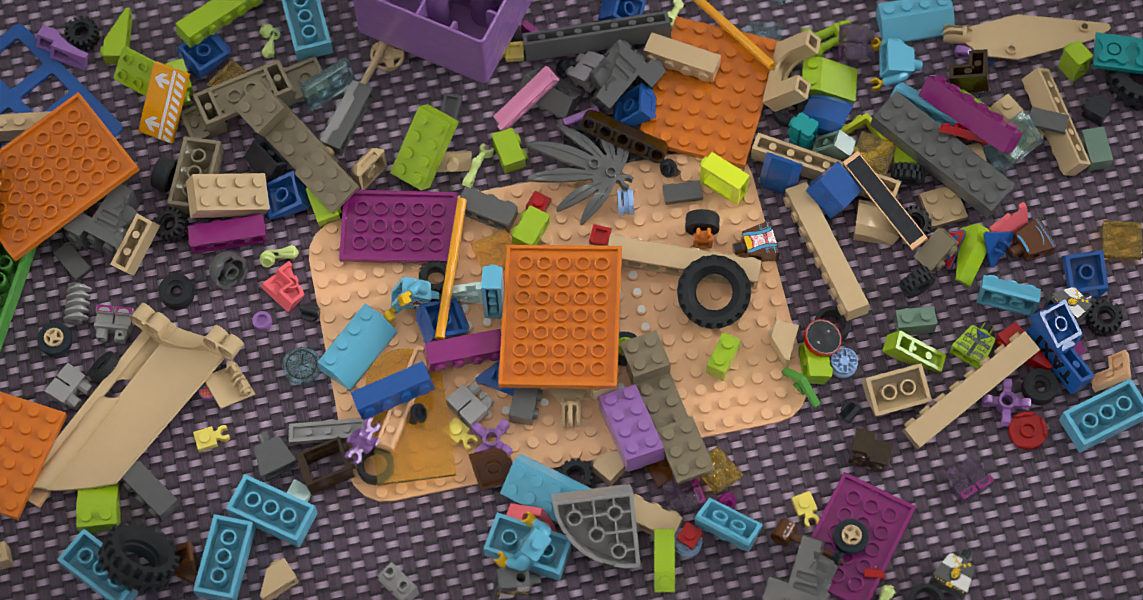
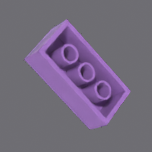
(631, 428)

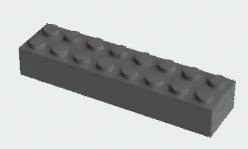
(942, 154)

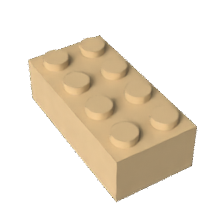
(227, 195)

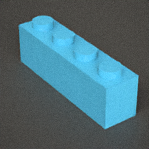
(492, 291)

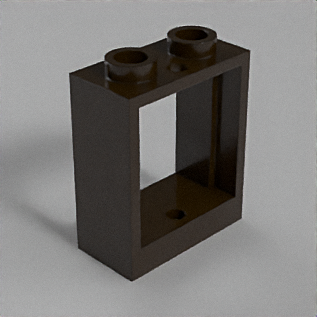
(319, 452)

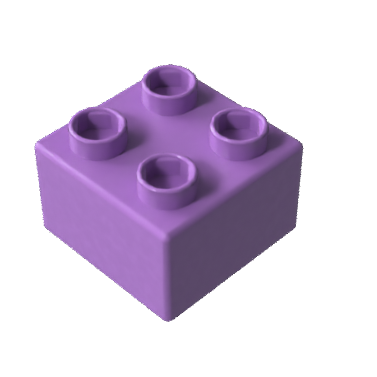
(450, 33)

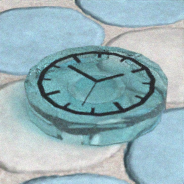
(301, 365)

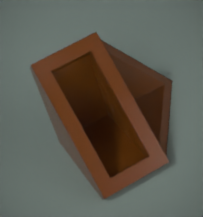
(188, 562)

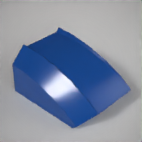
(205, 56)
(635, 105)
(828, 111)
(779, 173)
(286, 196)
(1086, 272)
(427, 320)
(1058, 326)

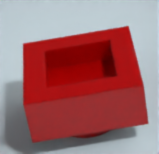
(539, 201)
(600, 235)
(689, 535)
(873, 573)

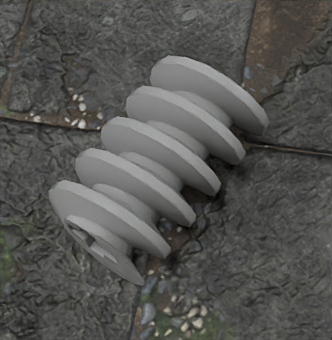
(76, 302)

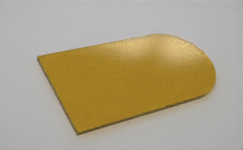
(423, 448)

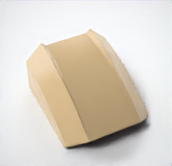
(368, 167)
(873, 225)

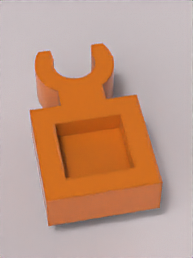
(703, 239)

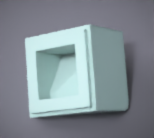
(299, 490)

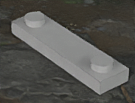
(323, 430)

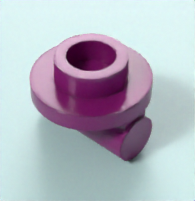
(727, 499)

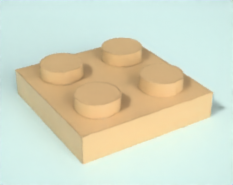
(943, 207)

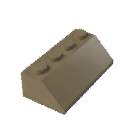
(195, 157)

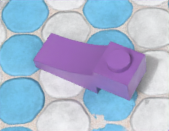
(60, 49)

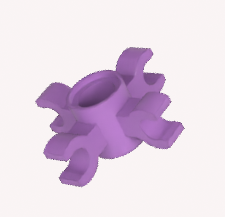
(1005, 410)
(501, 428)
(362, 440)

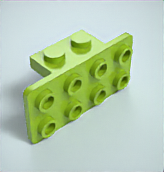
(134, 70)

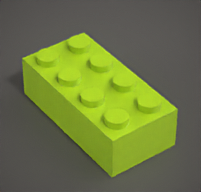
(424, 147)

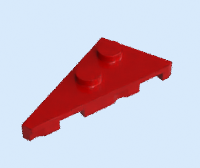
(961, 131)

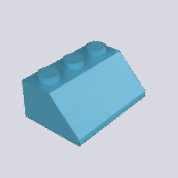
(1008, 295)
(728, 524)

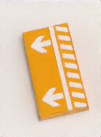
(164, 102)

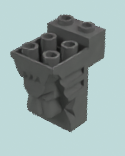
(618, 71)
(107, 226)
(810, 575)

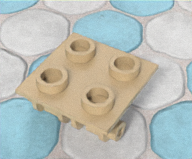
(229, 385)

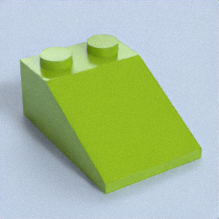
(830, 78)
(98, 508)

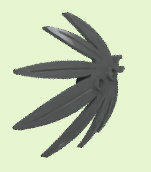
(600, 168)

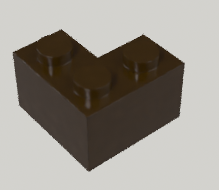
(974, 75)
(869, 451)

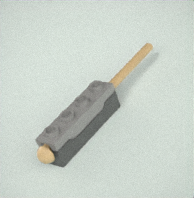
(350, 110)

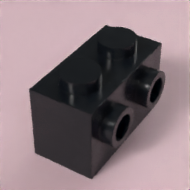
(266, 159)

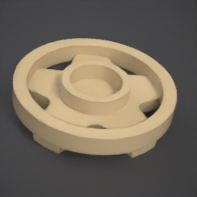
(388, 57)

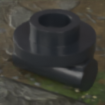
(563, 65)
(669, 168)
(310, 311)
(849, 411)
(418, 414)

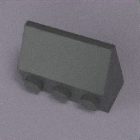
(560, 99)

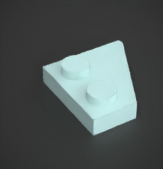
(468, 293)

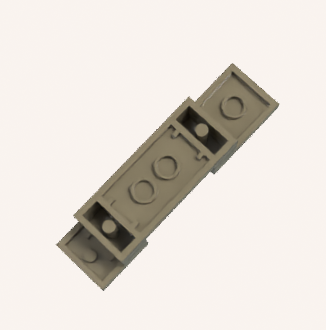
(217, 102)
(298, 145)
(682, 442)

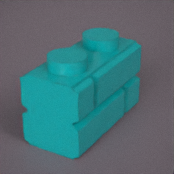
(803, 131)

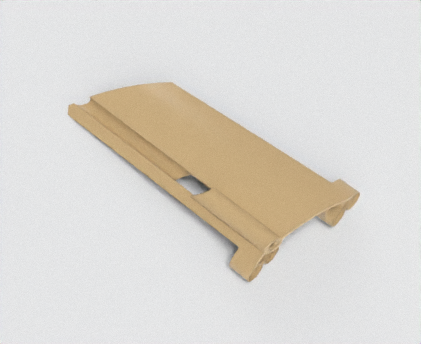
(112, 433)

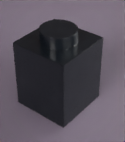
(1096, 109)

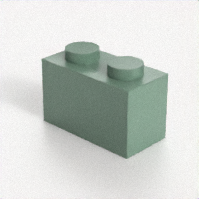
(835, 145)
(1096, 148)
(915, 320)

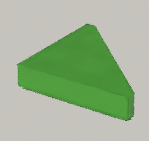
(802, 385)

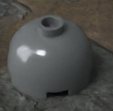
(228, 269)

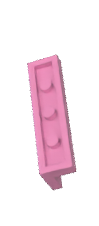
(526, 98)

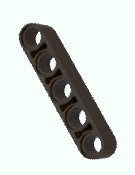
(633, 136)

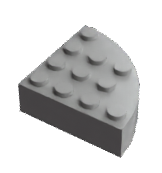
(600, 523)

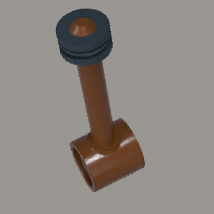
(786, 532)

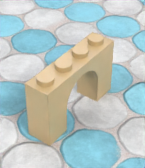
(786, 91)

